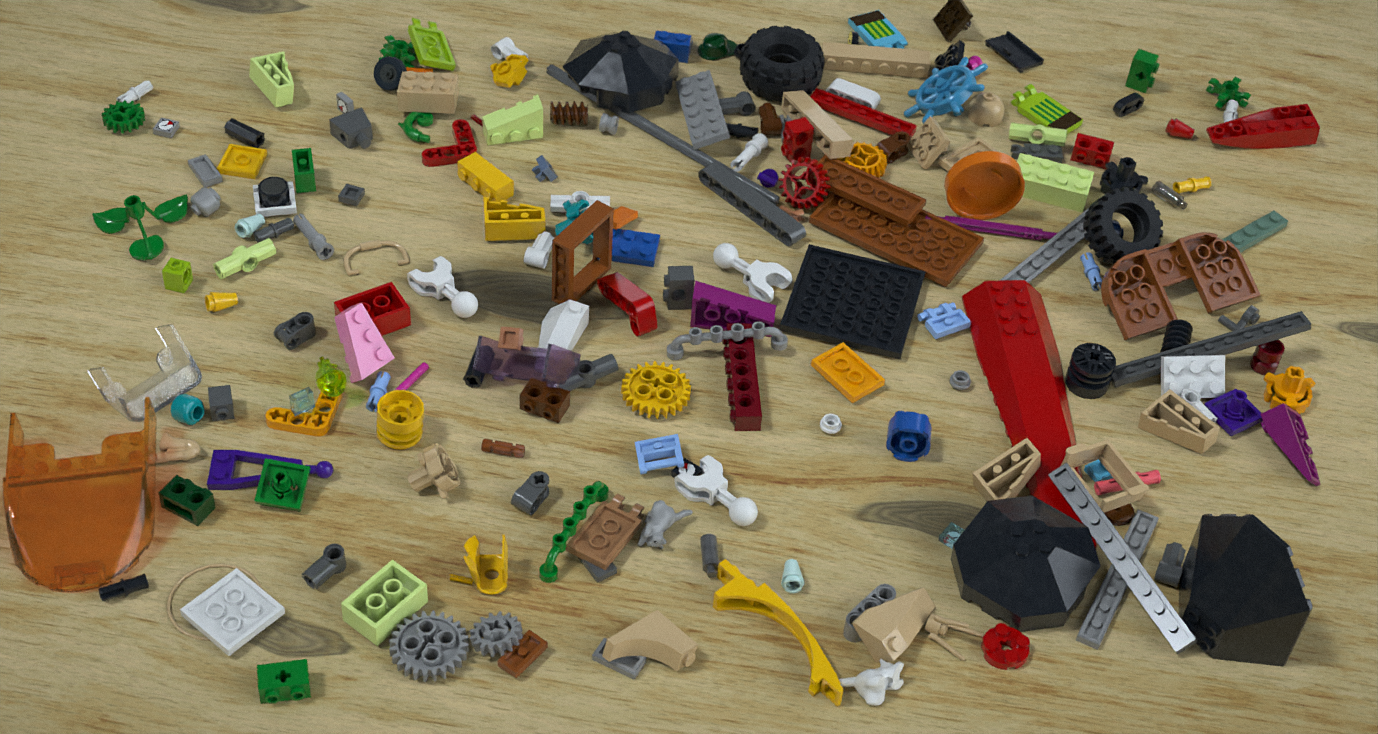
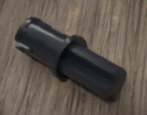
(123, 587)

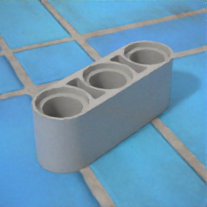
(879, 595)

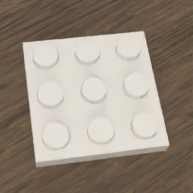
(232, 611)

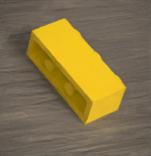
(485, 178)

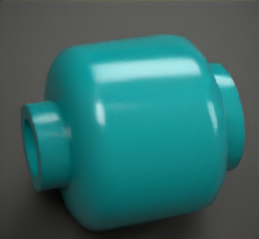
(187, 409)

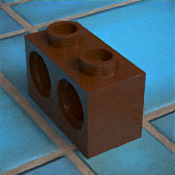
(544, 400)

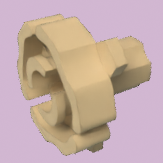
(436, 469)

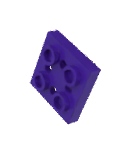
(1236, 409)

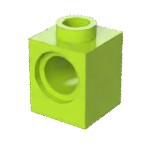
(177, 275)

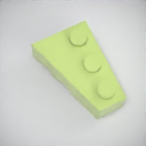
(273, 78)
(515, 123)

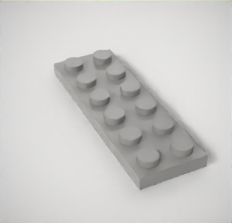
(702, 109)

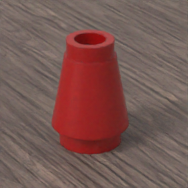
(1179, 129)

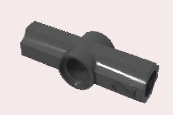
(588, 372)

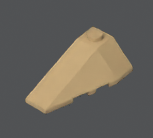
(894, 624)

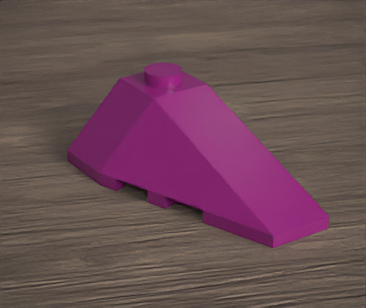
(1289, 433)

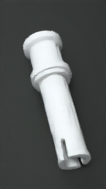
(752, 149)

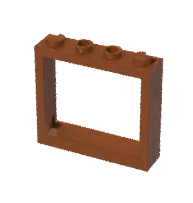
(595, 219)

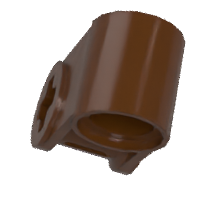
(895, 146)

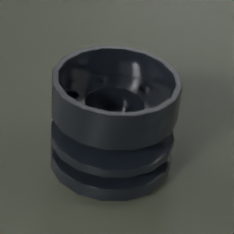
(1090, 370)

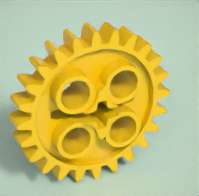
(656, 389)

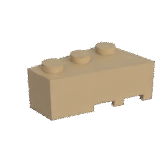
(1179, 423)
(1008, 472)

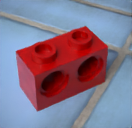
(797, 139)
(1092, 151)

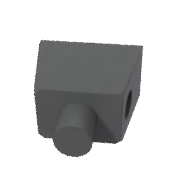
(352, 129)

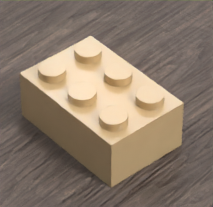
(428, 92)

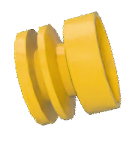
(400, 419)

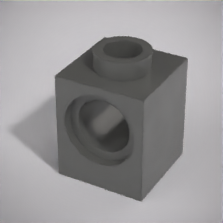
(221, 403)

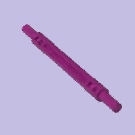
(999, 228)

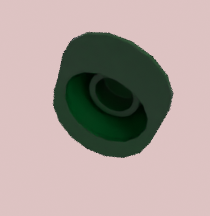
(716, 47)

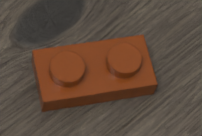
(523, 655)

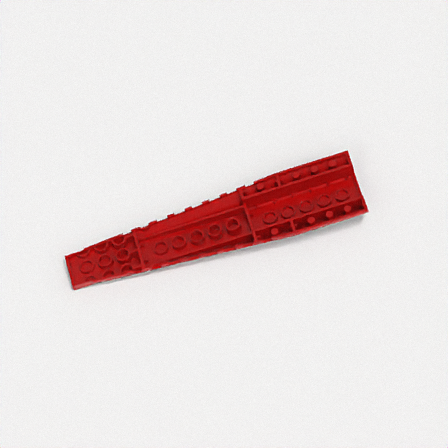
(1024, 376)

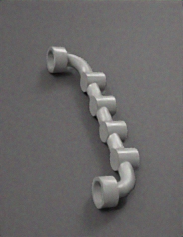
(716, 335)

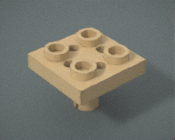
(931, 145)

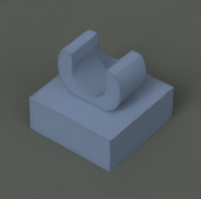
(544, 169)

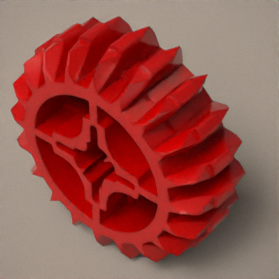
(800, 189)

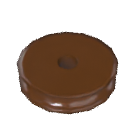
(1121, 516)

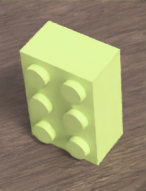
(384, 602)

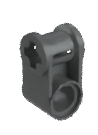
(297, 331)
(532, 493)

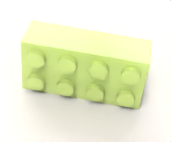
(1055, 182)

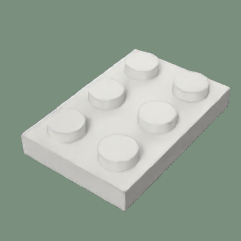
(1197, 372)

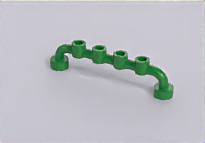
(592, 493)

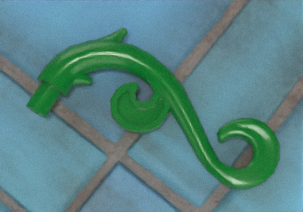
(423, 119)

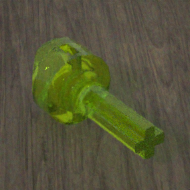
(330, 378)

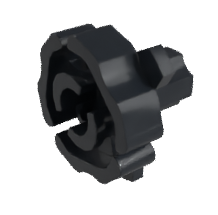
(1122, 176)

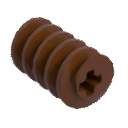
(568, 113)

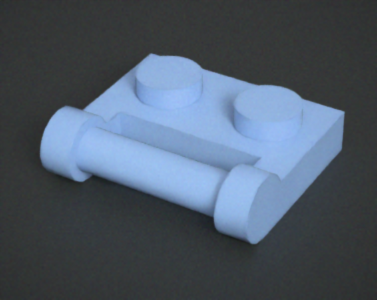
(656, 449)

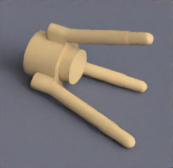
(939, 625)

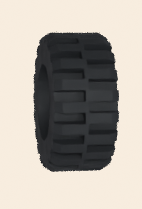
(1136, 209)

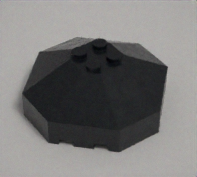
(624, 70)
(1024, 562)

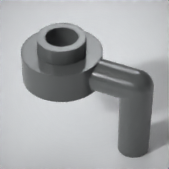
(1249, 317)

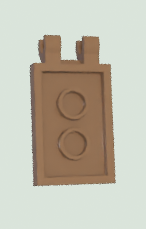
(606, 532)

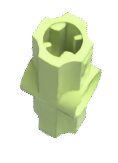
(1051, 136)
(244, 258)

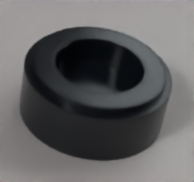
(853, 38)

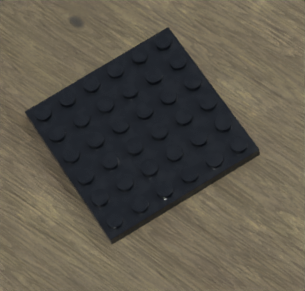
(853, 301)

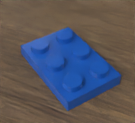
(634, 247)

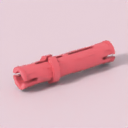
(1111, 485)

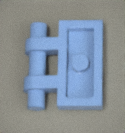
(944, 320)

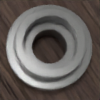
(960, 380)

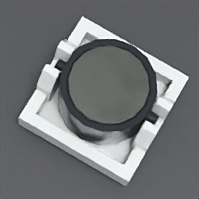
(274, 197)

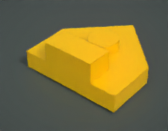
(510, 71)

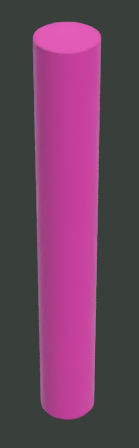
(415, 375)

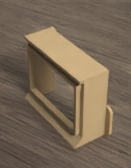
(1116, 465)

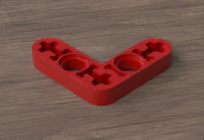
(431, 157)

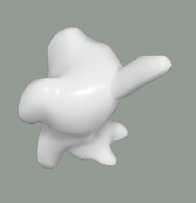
(873, 682)

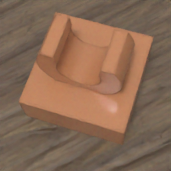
(511, 338)

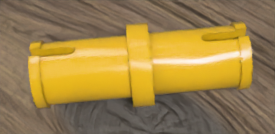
(1192, 184)

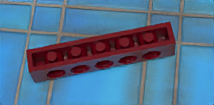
(742, 382)

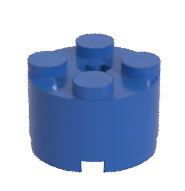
(909, 436)

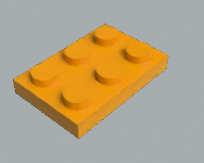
(847, 372)

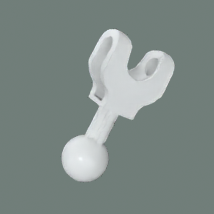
(757, 276)
(441, 284)
(712, 487)

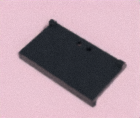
(1015, 51)

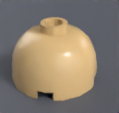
(986, 109)

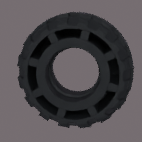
(781, 62)

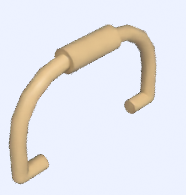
(372, 245)

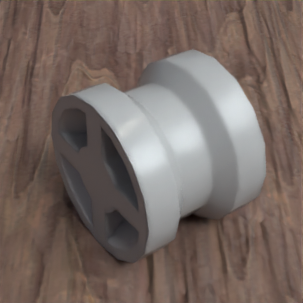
(608, 123)

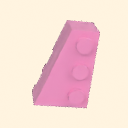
(362, 342)

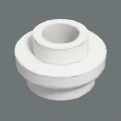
(830, 424)

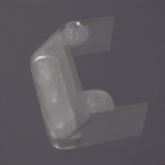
(177, 376)

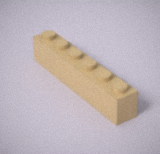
(876, 60)
(827, 132)

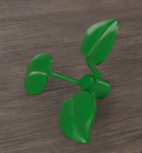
(147, 248)

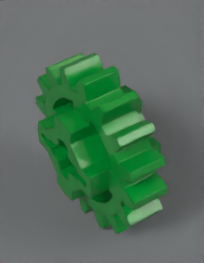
(123, 116)

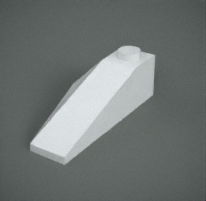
(564, 325)

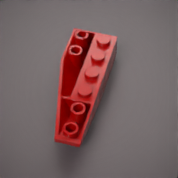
(1269, 129)

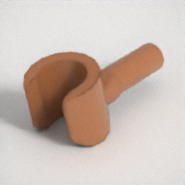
(795, 214)

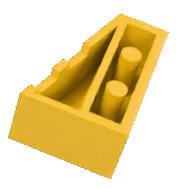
(512, 222)

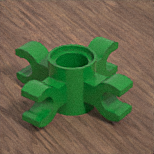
(400, 50)
(1228, 91)

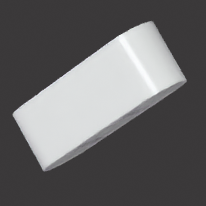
(854, 93)

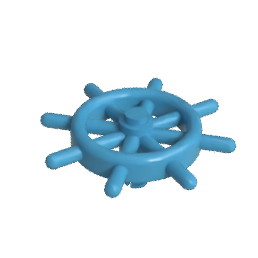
(946, 90)

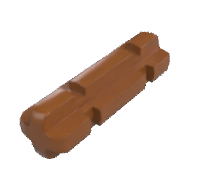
(503, 448)

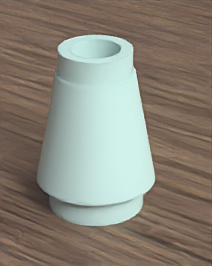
(247, 226)
(792, 578)

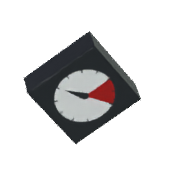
(689, 467)

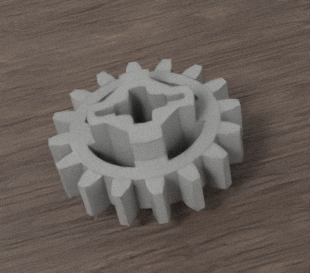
(496, 634)

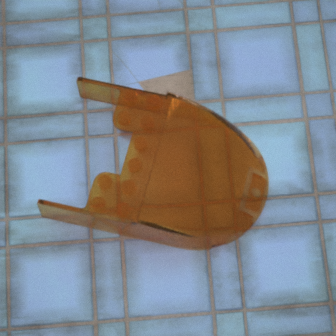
(80, 516)

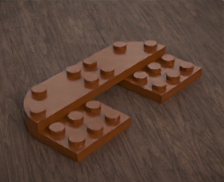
(1138, 280)

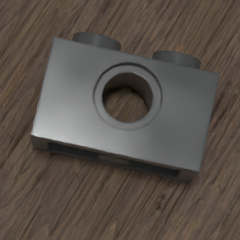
(679, 287)

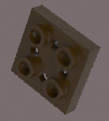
(953, 18)

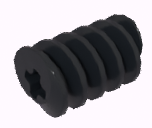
(1177, 334)

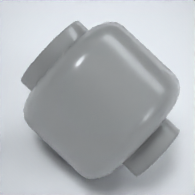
(205, 202)

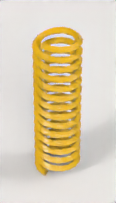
(461, 577)

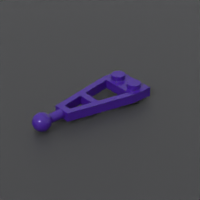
(224, 463)

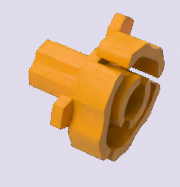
(1289, 389)

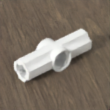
(558, 200)

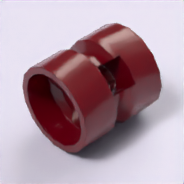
(1267, 357)

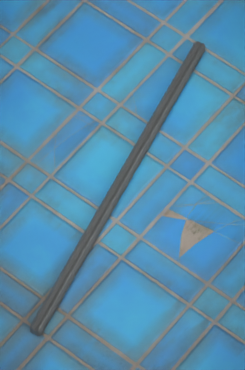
(662, 134)

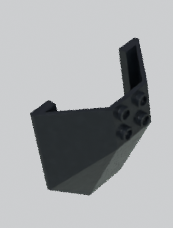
(1242, 591)

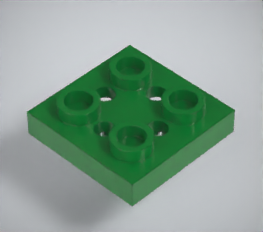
(284, 477)

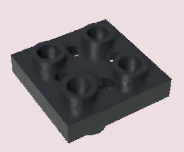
(951, 57)

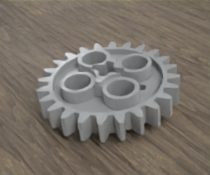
(432, 639)

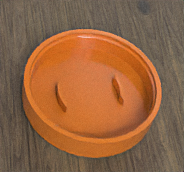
(984, 185)

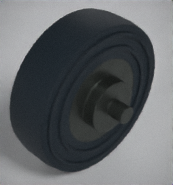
(388, 73)

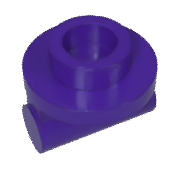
(768, 178)

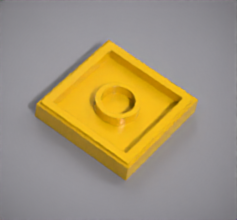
(242, 161)

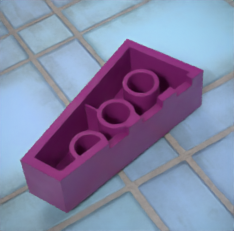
(719, 306)

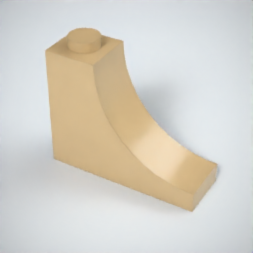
(653, 638)

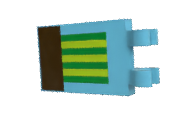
(877, 30)

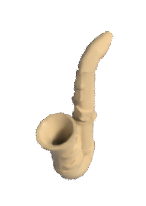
(176, 449)

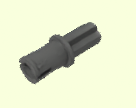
(274, 230)

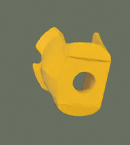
(481, 564)

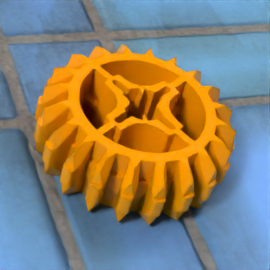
(867, 159)

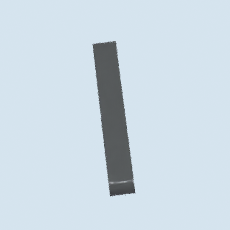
(752, 204)

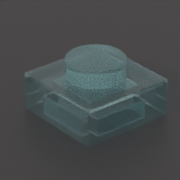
(302, 401)

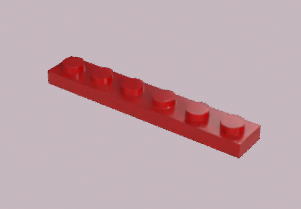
(861, 113)

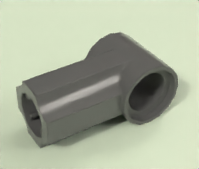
(741, 103)
(325, 566)
(1170, 567)

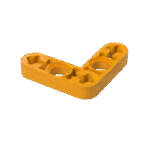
(310, 420)

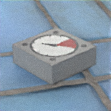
(344, 103)
(166, 127)

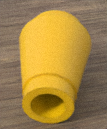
(220, 300)

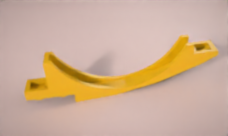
(744, 595)

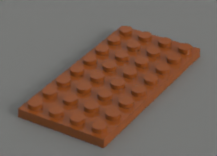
(924, 244)

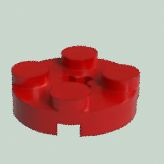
(1009, 636)

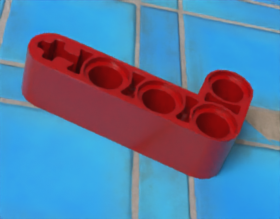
(631, 300)

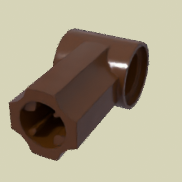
(770, 123)

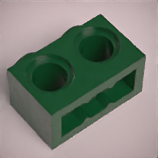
(187, 500)

